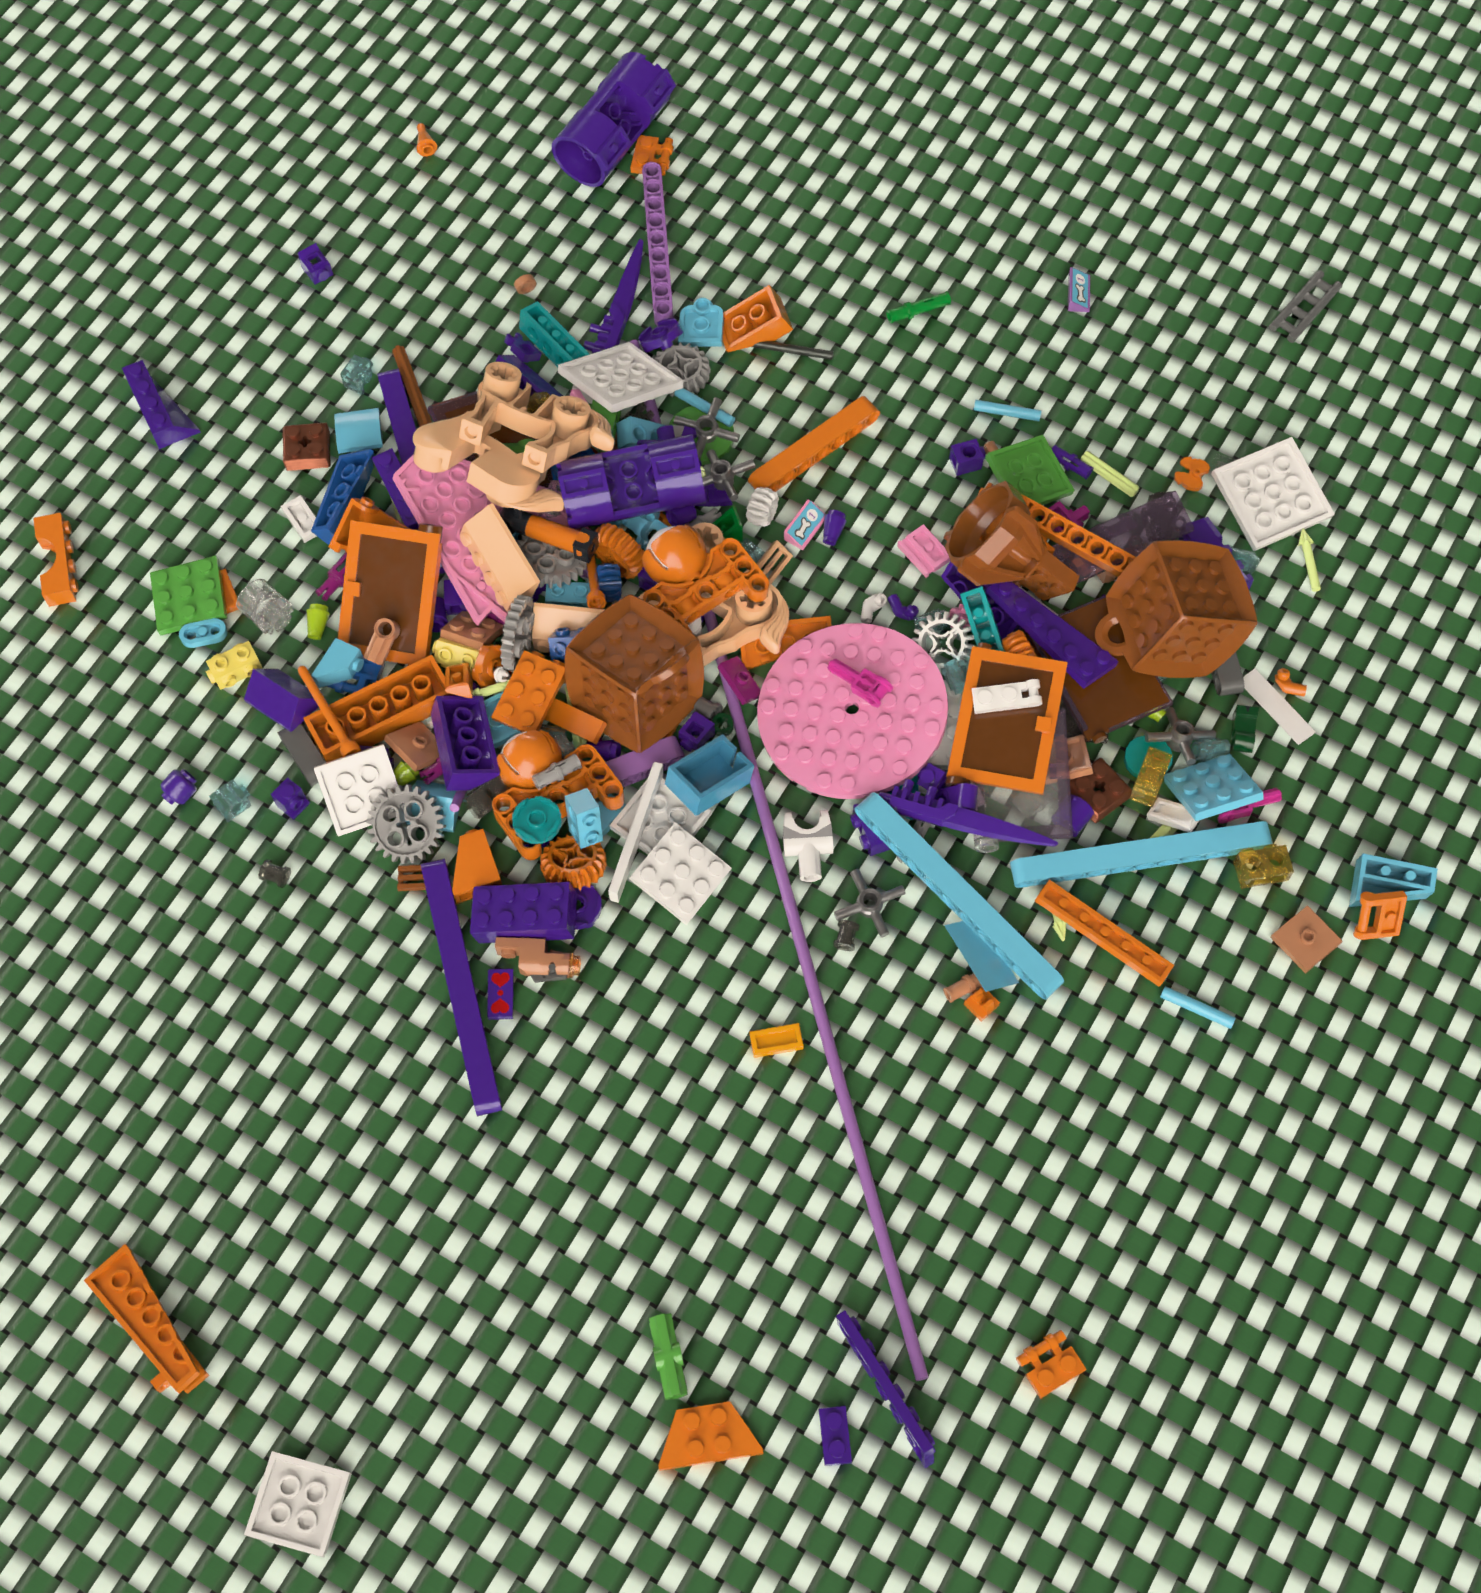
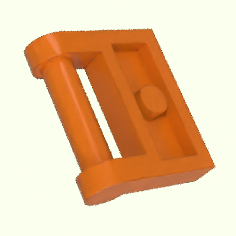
(1387, 916)

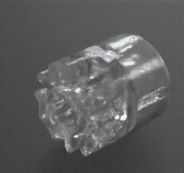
(264, 606)

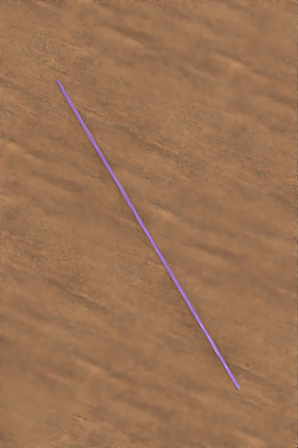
(820, 1014)

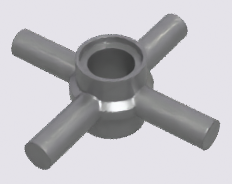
(707, 421)
(723, 474)
(1180, 736)
(869, 911)

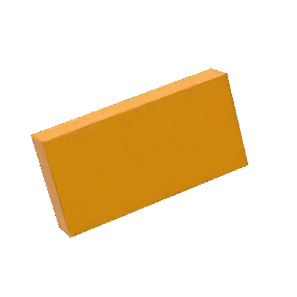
(776, 1040)

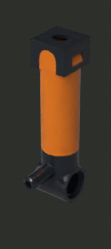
(581, 543)

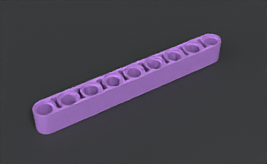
(657, 242)

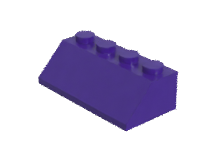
(464, 742)

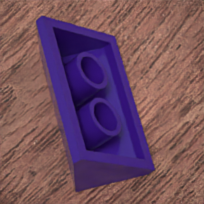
(279, 697)

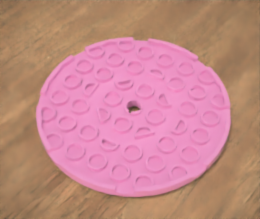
(861, 752)

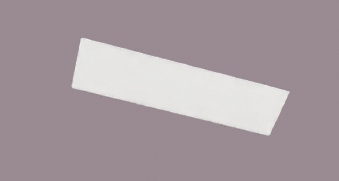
(1277, 707)

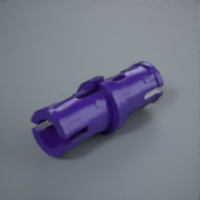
(1083, 470)

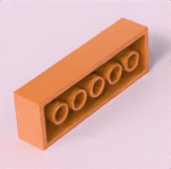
(380, 707)

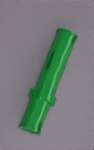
(909, 309)

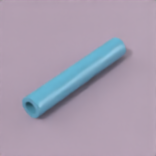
(704, 406)
(1007, 410)
(1198, 1007)

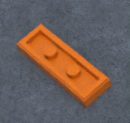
(575, 721)

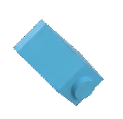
(338, 664)

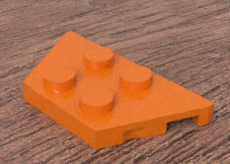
(707, 1436)

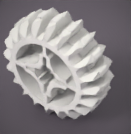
(951, 635)

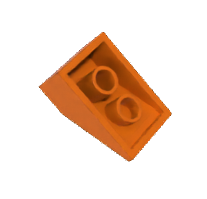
(755, 320)

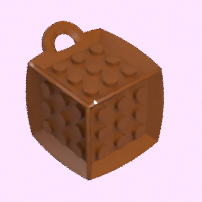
(1178, 610)
(635, 672)

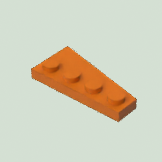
(756, 655)

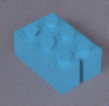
(707, 775)

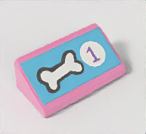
(804, 525)

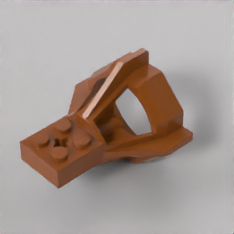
(1012, 550)

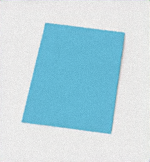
(983, 961)

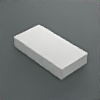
(1172, 815)

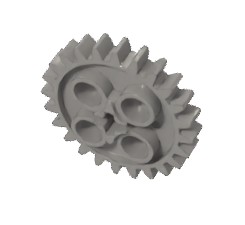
(551, 563)
(517, 631)
(385, 828)

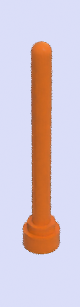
(595, 598)
(347, 745)

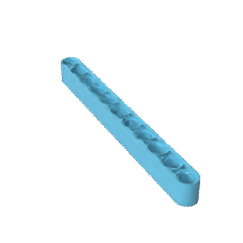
(1139, 854)
(959, 896)

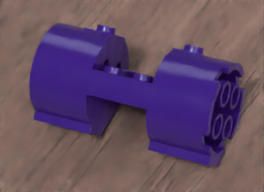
(612, 119)
(631, 482)

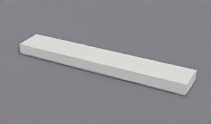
(635, 832)

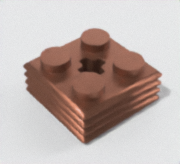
(315, 455)
(1113, 789)

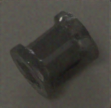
(274, 873)
(846, 935)

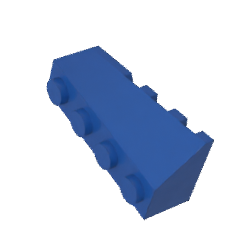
(347, 482)

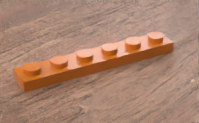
(1104, 933)

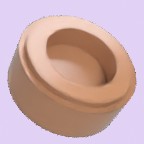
(525, 284)

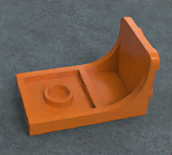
(530, 692)

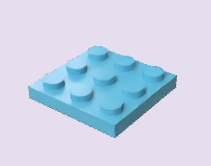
(1213, 787)

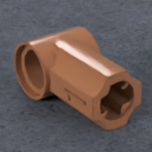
(381, 644)

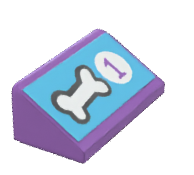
(1078, 291)

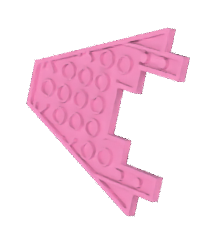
(450, 502)

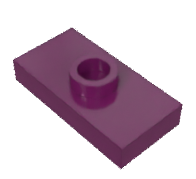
(739, 680)

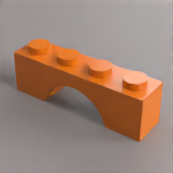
(58, 582)

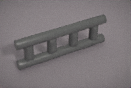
(1304, 294)

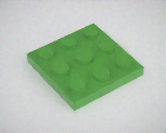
(1031, 470)
(188, 594)

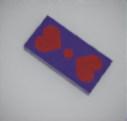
(500, 994)

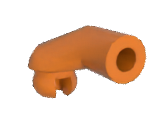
(1287, 686)

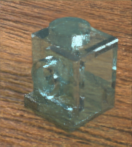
(357, 373)

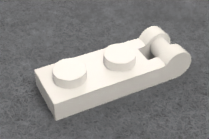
(1006, 696)

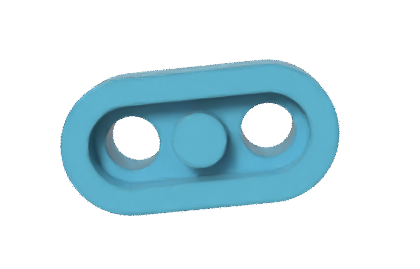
(204, 633)

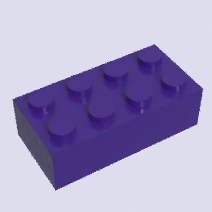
(524, 911)

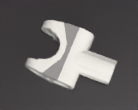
(808, 844)

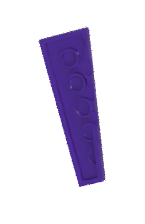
(1058, 638)
(919, 1440)

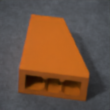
(473, 865)

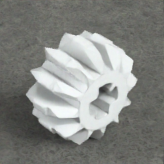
(762, 506)

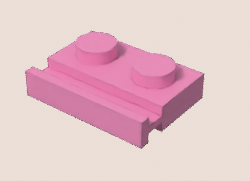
(924, 550)

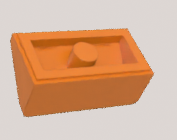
(459, 680)

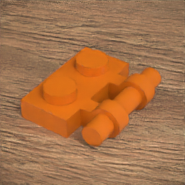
(646, 152)
(1055, 1371)

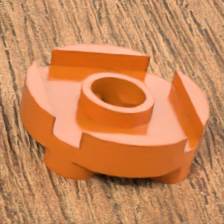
(487, 659)

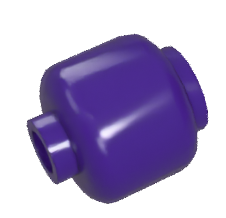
(178, 787)

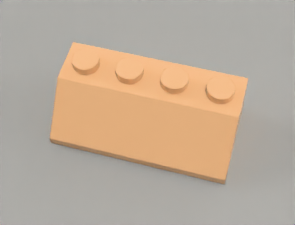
(498, 556)
(552, 616)

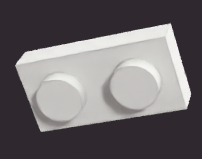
(300, 517)

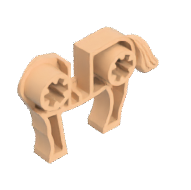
(560, 424)
(495, 471)
(742, 617)

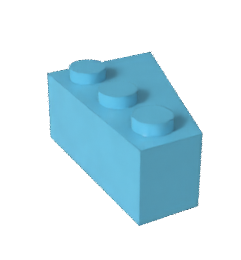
(1389, 875)

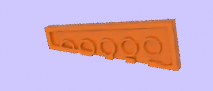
(135, 1305)

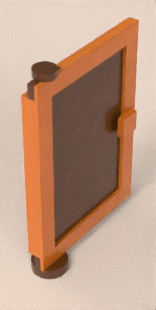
(391, 577)
(1009, 745)

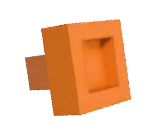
(981, 1003)

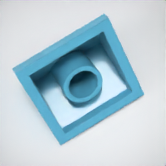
(444, 799)

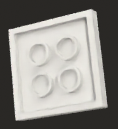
(353, 785)
(664, 812)
(680, 873)
(298, 1504)

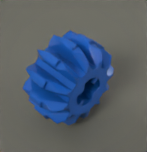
(610, 581)

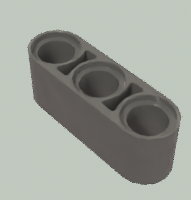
(1228, 677)
(302, 751)

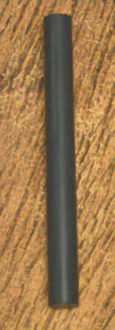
(794, 349)

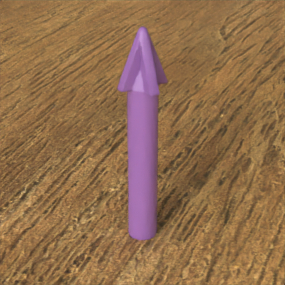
(457, 800)

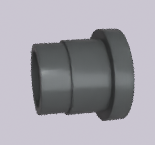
(707, 708)

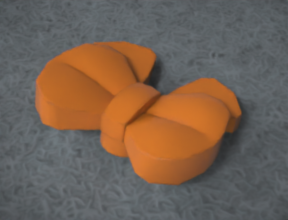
(1192, 480)

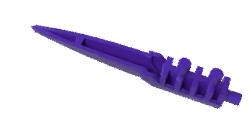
(613, 326)
(958, 818)

